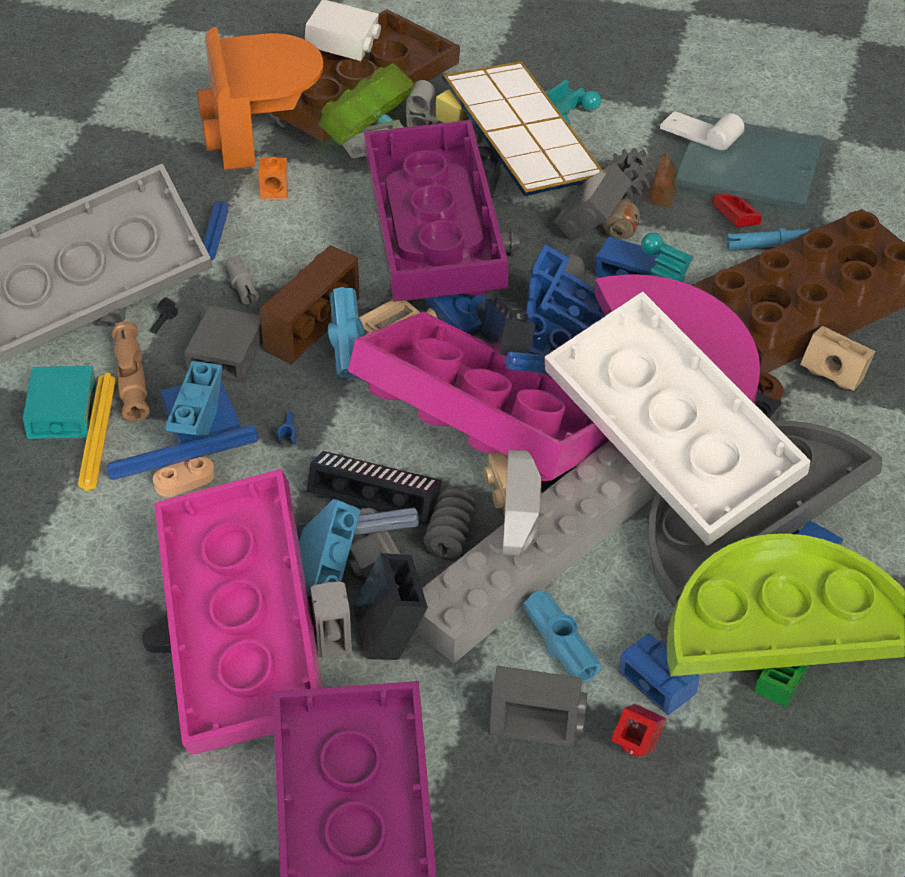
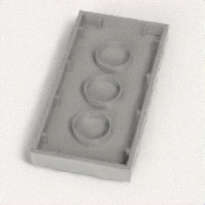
(94, 259)

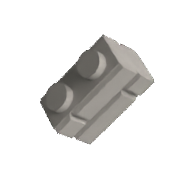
(331, 619)

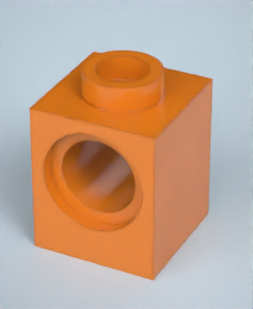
(273, 178)

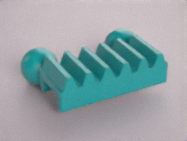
(567, 99)
(671, 262)

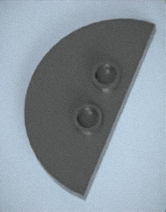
(835, 471)

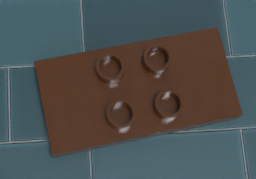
(402, 42)

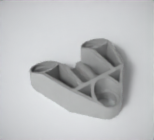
(521, 503)

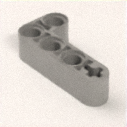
(422, 108)

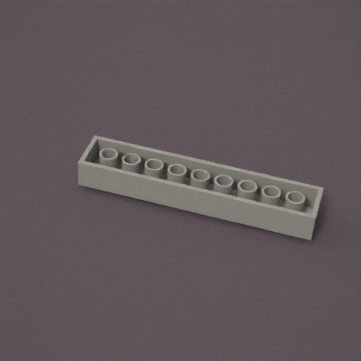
(490, 587)

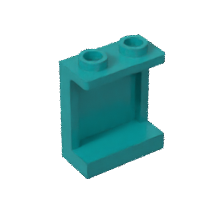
(58, 402)

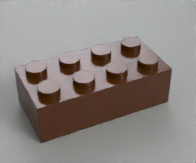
(302, 307)

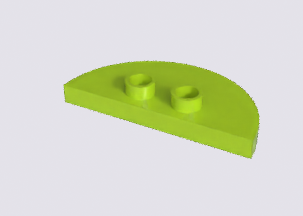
(784, 606)

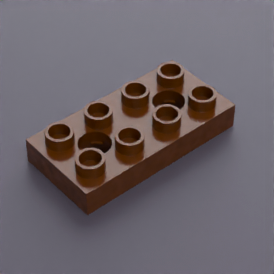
(826, 278)

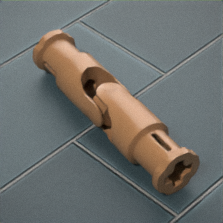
(131, 375)

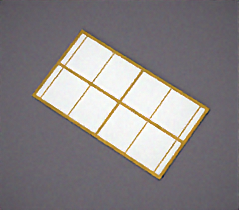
(522, 127)

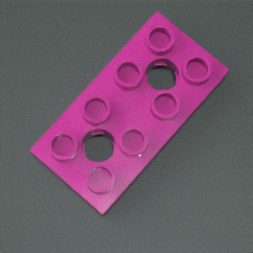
(467, 386)

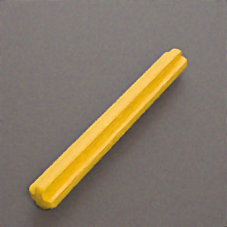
(97, 432)

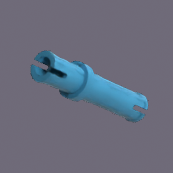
(762, 239)

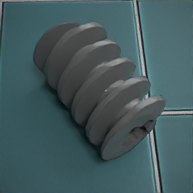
(450, 524)

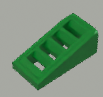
(776, 690)

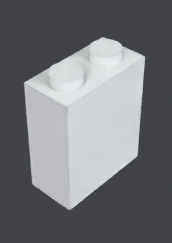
(342, 29)

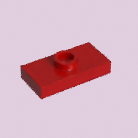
(736, 210)

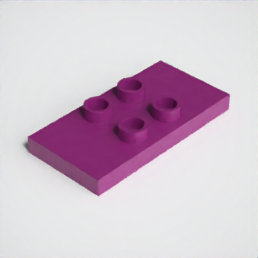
(352, 782)

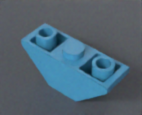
(196, 400)
(327, 543)

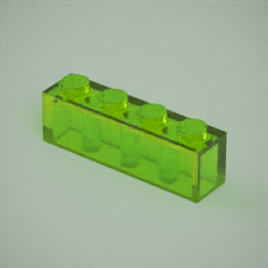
(365, 103)

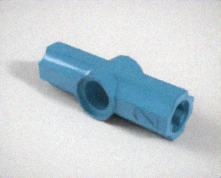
(344, 328)
(561, 636)

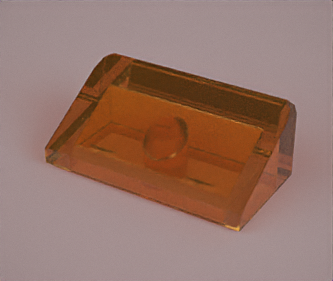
(664, 184)

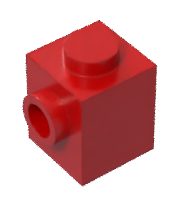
(638, 730)

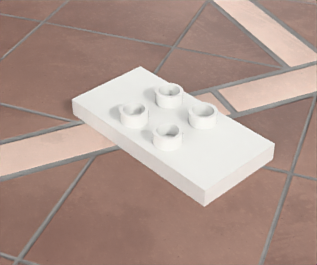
(676, 417)

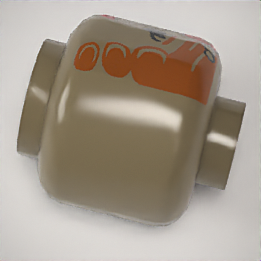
(622, 220)

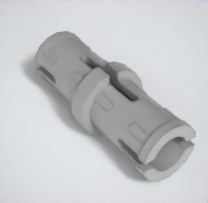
(241, 280)

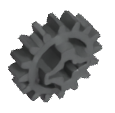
(630, 166)

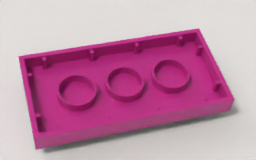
(235, 608)

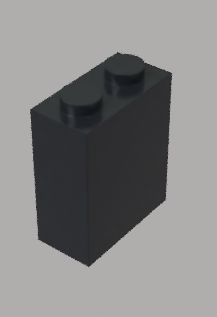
(389, 606)

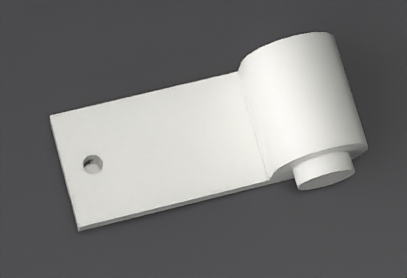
(716, 136)

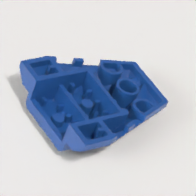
(558, 303)

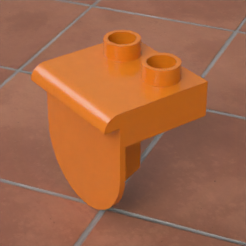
(251, 78)

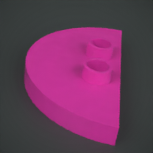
(699, 316)

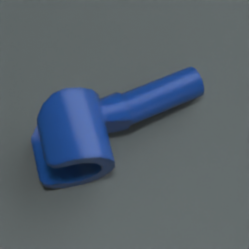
(287, 429)

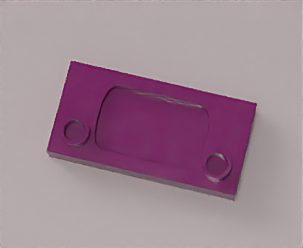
(435, 211)

